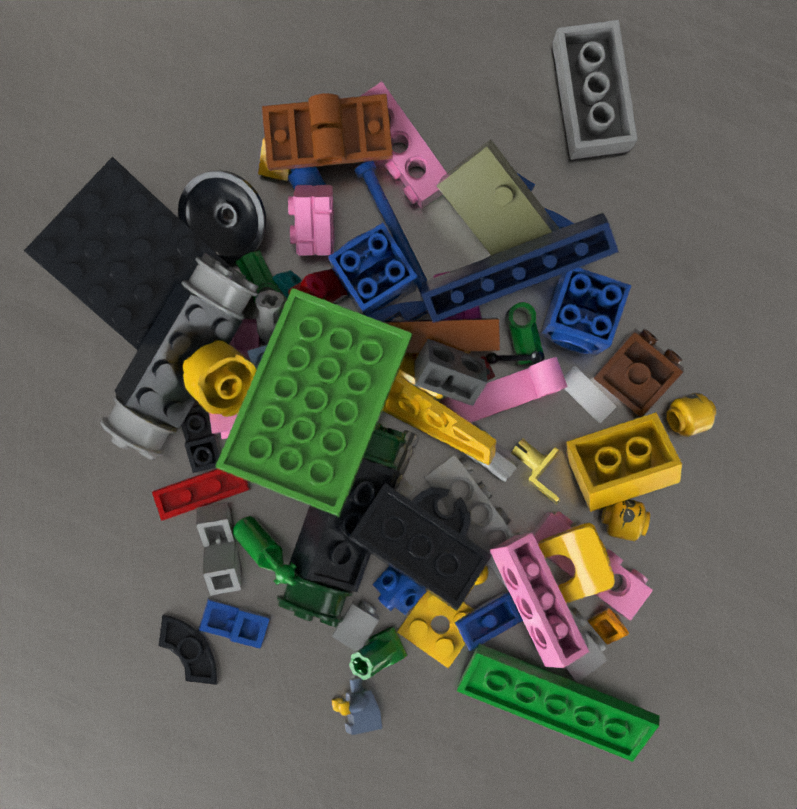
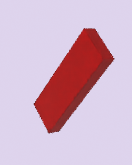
(197, 492)

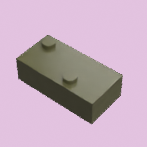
(495, 201)

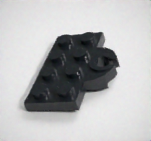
(423, 542)

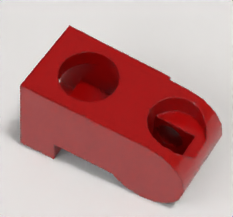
(322, 285)

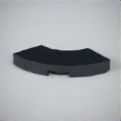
(191, 648)

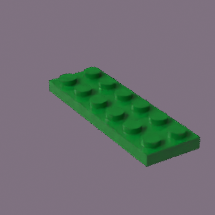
(557, 703)

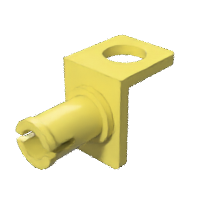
(538, 464)

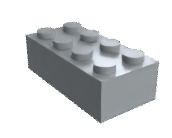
(594, 89)

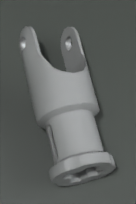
(268, 313)

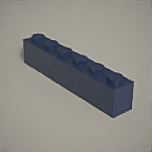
(519, 267)

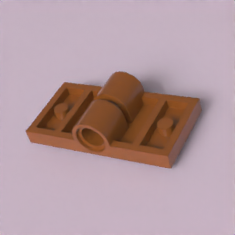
(327, 131)

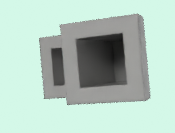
(220, 553)

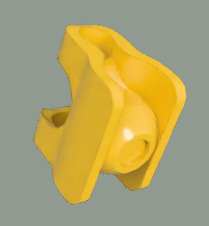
(588, 555)

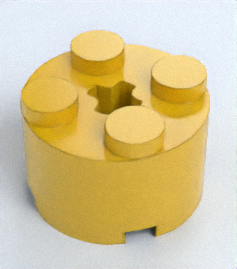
(218, 378)

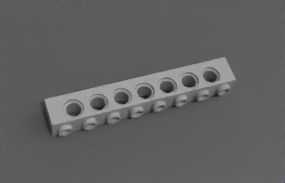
(497, 520)

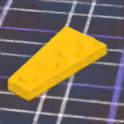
(438, 421)

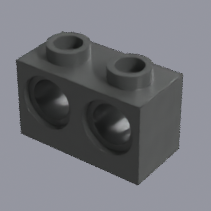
(450, 372)

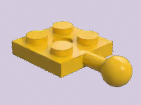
(418, 629)

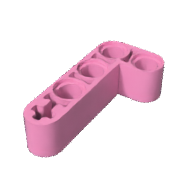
(512, 391)

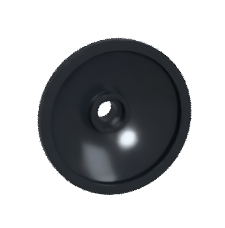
(205, 208)

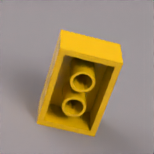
(624, 461)

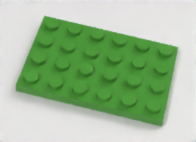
(314, 402)

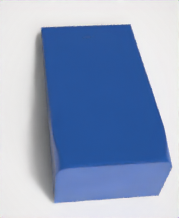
(488, 620)

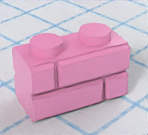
(313, 219)

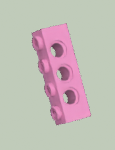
(418, 154)
(627, 597)
(539, 601)

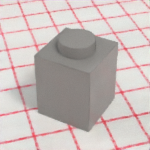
(357, 625)

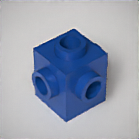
(397, 591)

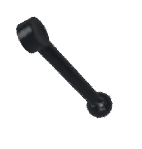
(535, 357)

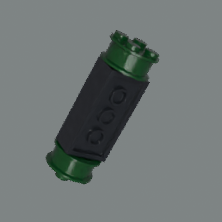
(324, 556)

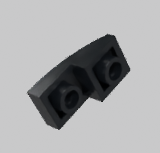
(200, 444)

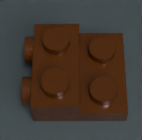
(640, 371)

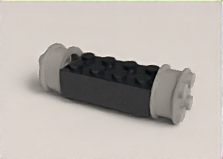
(152, 391)

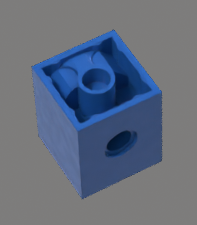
(373, 270)
(585, 311)

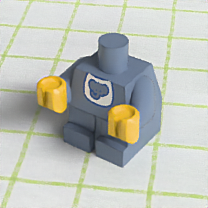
(360, 707)

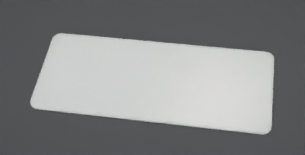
(588, 395)

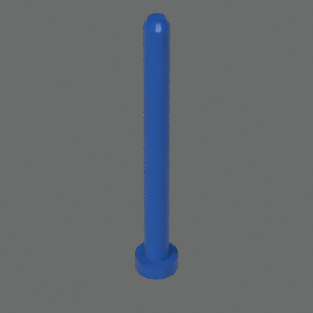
(366, 171)

